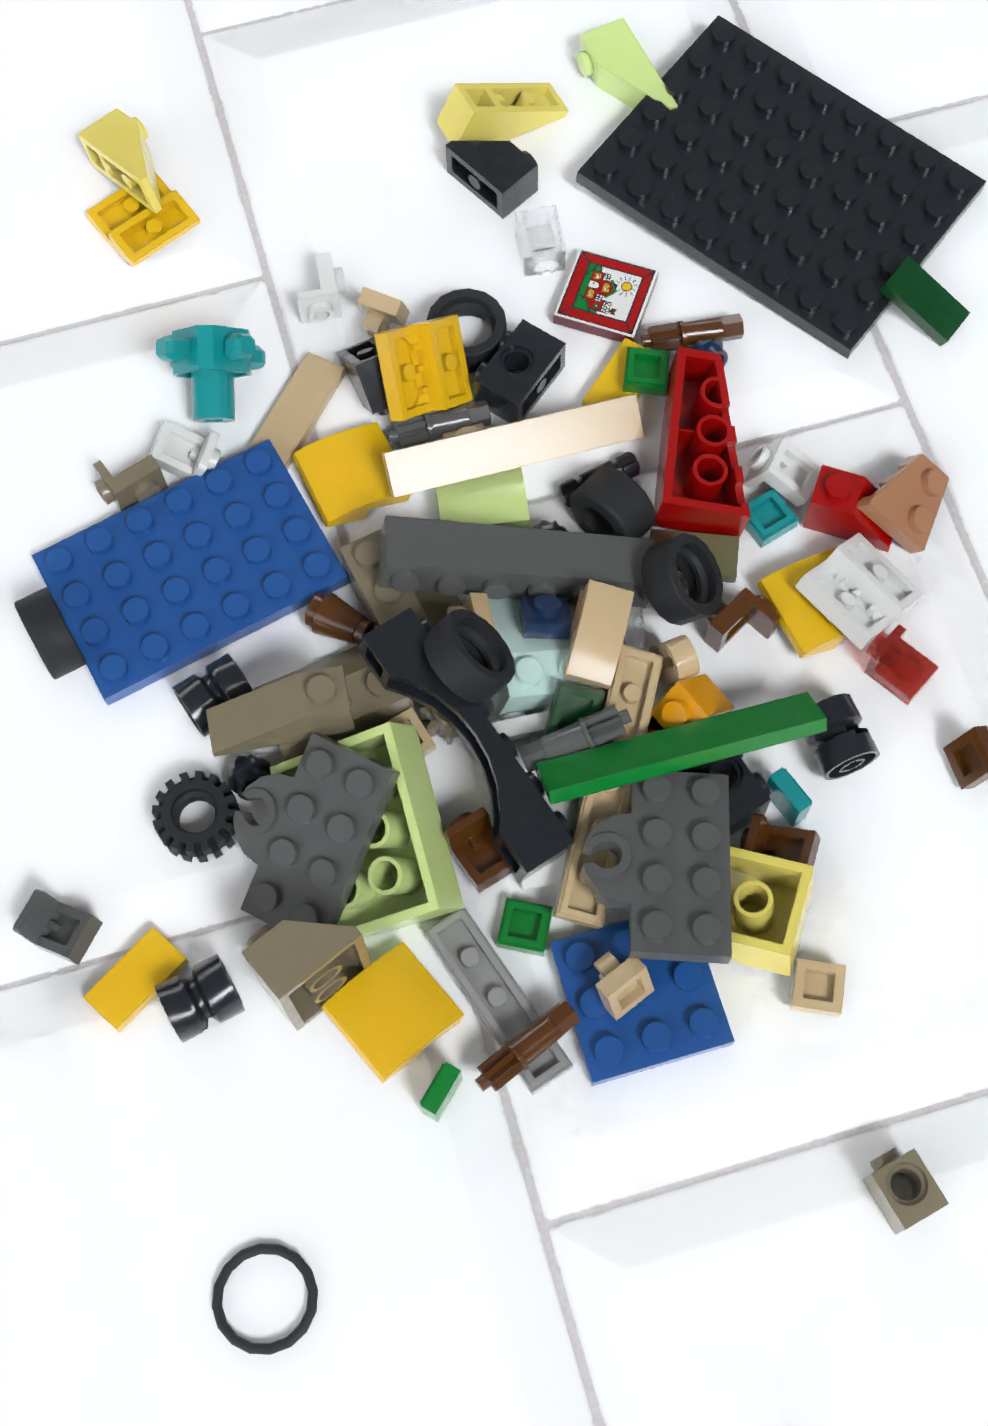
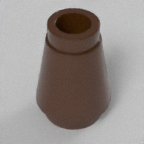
(336, 619)

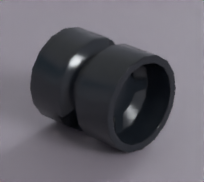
(220, 684)
(844, 745)
(200, 997)

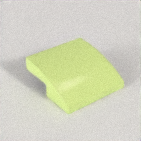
(486, 500)

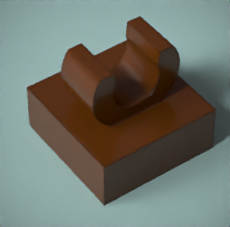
(969, 757)

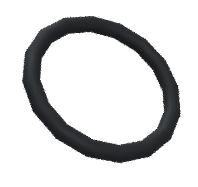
(298, 1332)

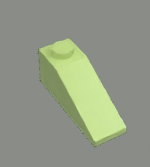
(620, 65)

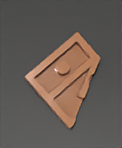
(908, 502)

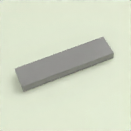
(492, 992)

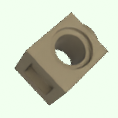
(926, 1196)

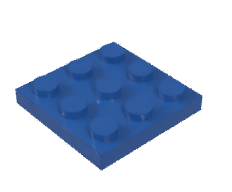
(667, 1026)

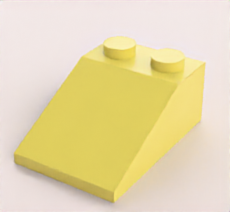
(768, 909)

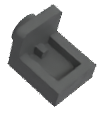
(56, 927)

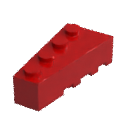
(698, 460)

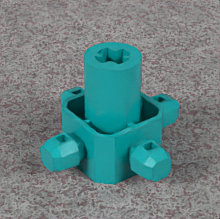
(212, 360)

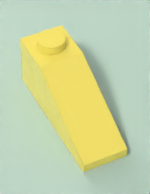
(498, 110)
(121, 154)

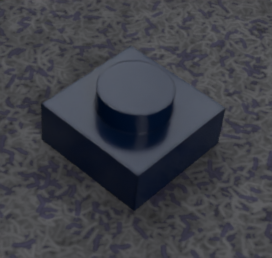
(545, 617)

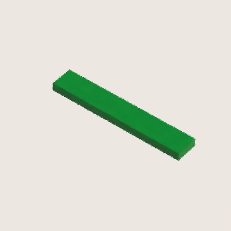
(680, 747)

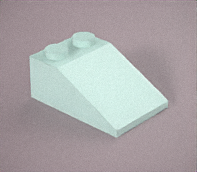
(535, 660)

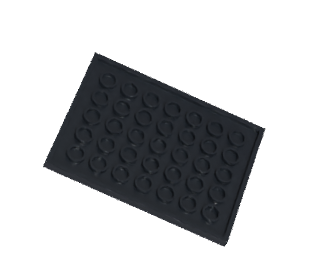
(781, 184)

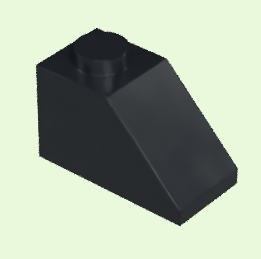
(494, 172)
(365, 375)

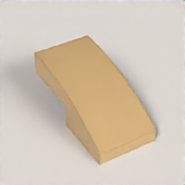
(599, 634)

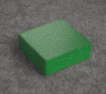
(646, 371)
(524, 927)
(441, 1091)

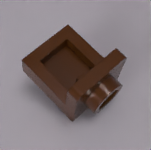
(732, 617)
(780, 841)
(472, 848)

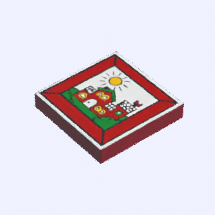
(605, 296)

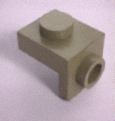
(131, 485)

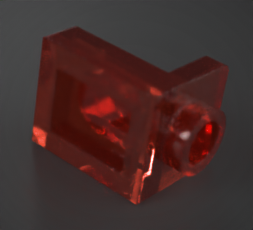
(898, 665)

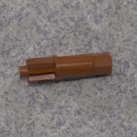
(686, 334)
(526, 1046)

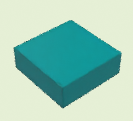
(770, 517)
(788, 796)

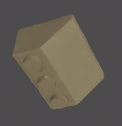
(382, 604)
(368, 698)
(305, 964)

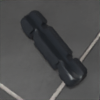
(626, 463)

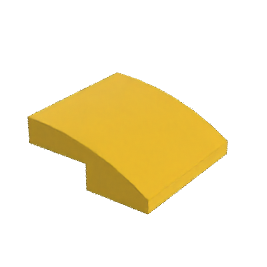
(135, 229)
(423, 367)
(347, 474)
(801, 621)
(392, 1012)

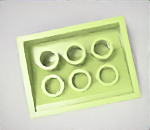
(409, 862)

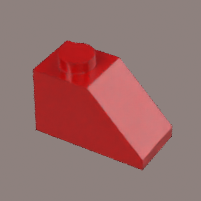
(835, 510)

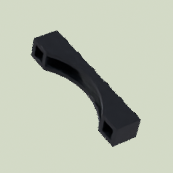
(523, 823)

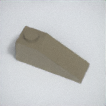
(282, 712)

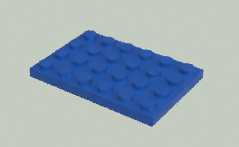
(189, 571)

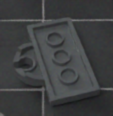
(312, 832)
(669, 867)

